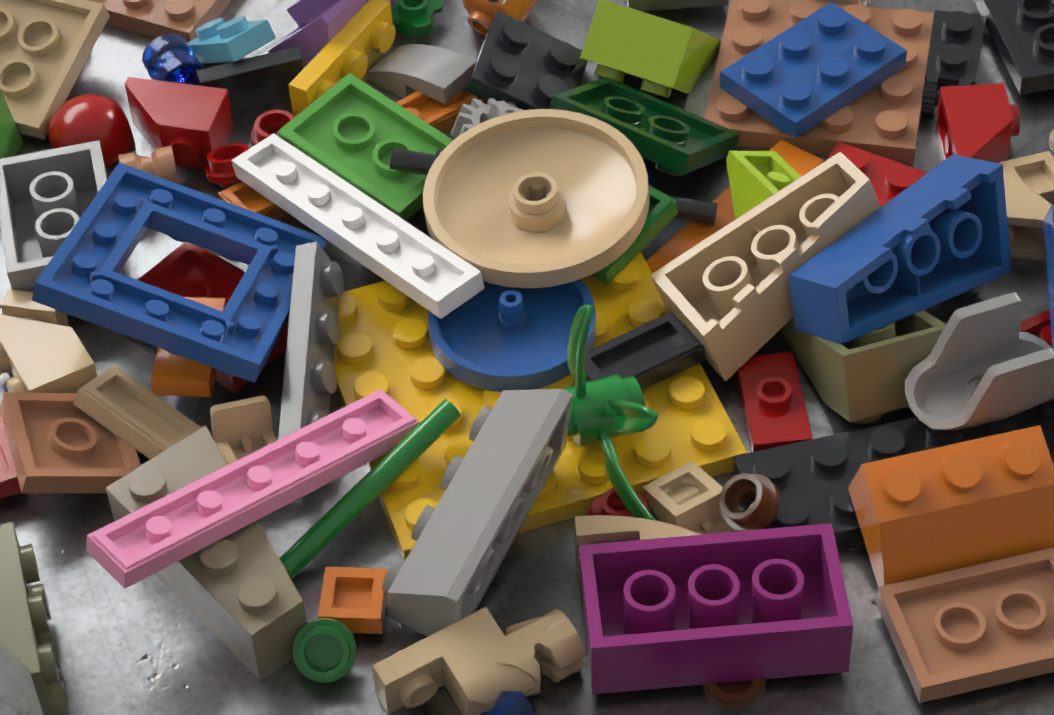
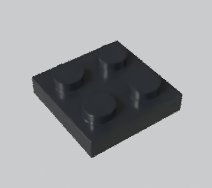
(524, 65)

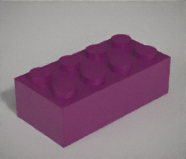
(714, 608)

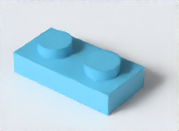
(230, 40)

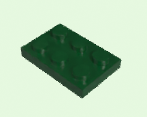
(657, 129)

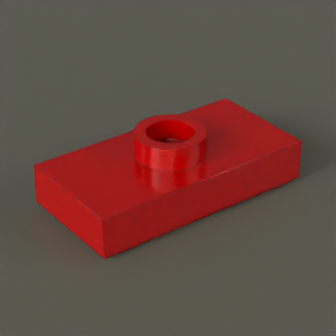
(772, 401)

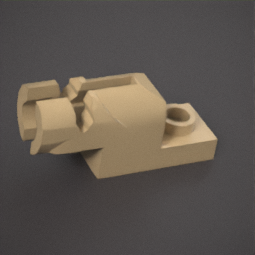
(480, 662)

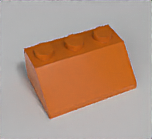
(956, 505)

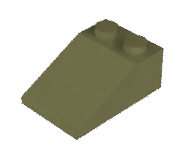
(868, 372)

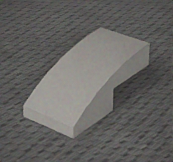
(423, 69)

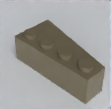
(234, 582)

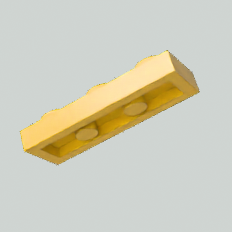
(349, 51)

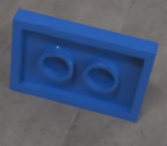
(812, 69)

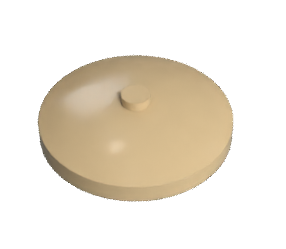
(537, 197)

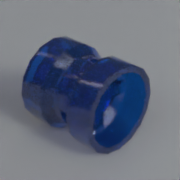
(171, 60)

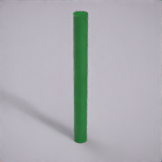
(369, 488)

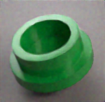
(324, 650)

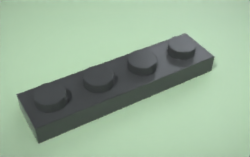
(311, 339)

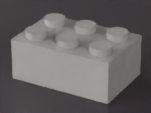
(41, 204)

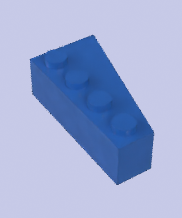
(908, 254)

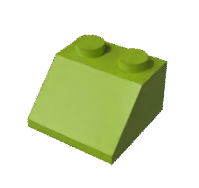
(649, 48)

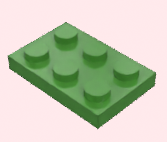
(353, 137)

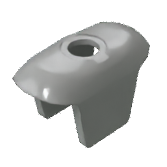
(984, 345)

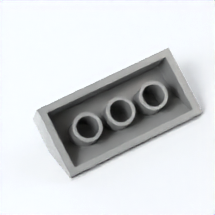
(480, 510)

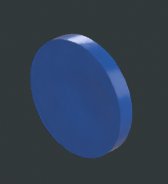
(511, 336)

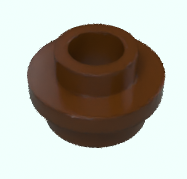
(741, 493)

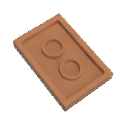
(973, 624)

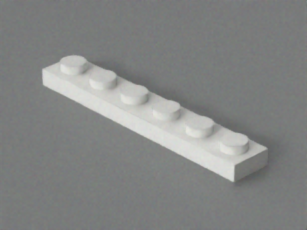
(359, 226)

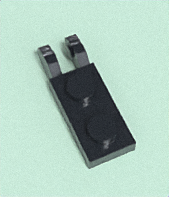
(952, 53)

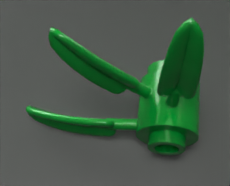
(605, 411)

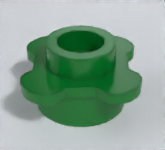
(415, 17)

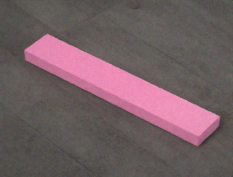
(249, 488)

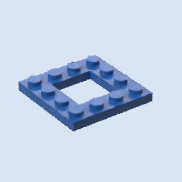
(87, 281)

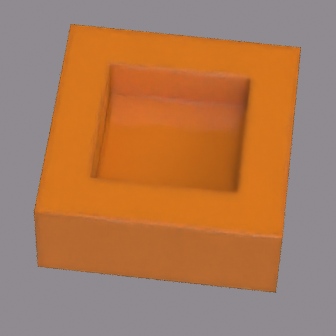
(354, 598)

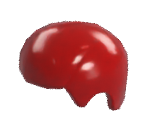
(89, 120)

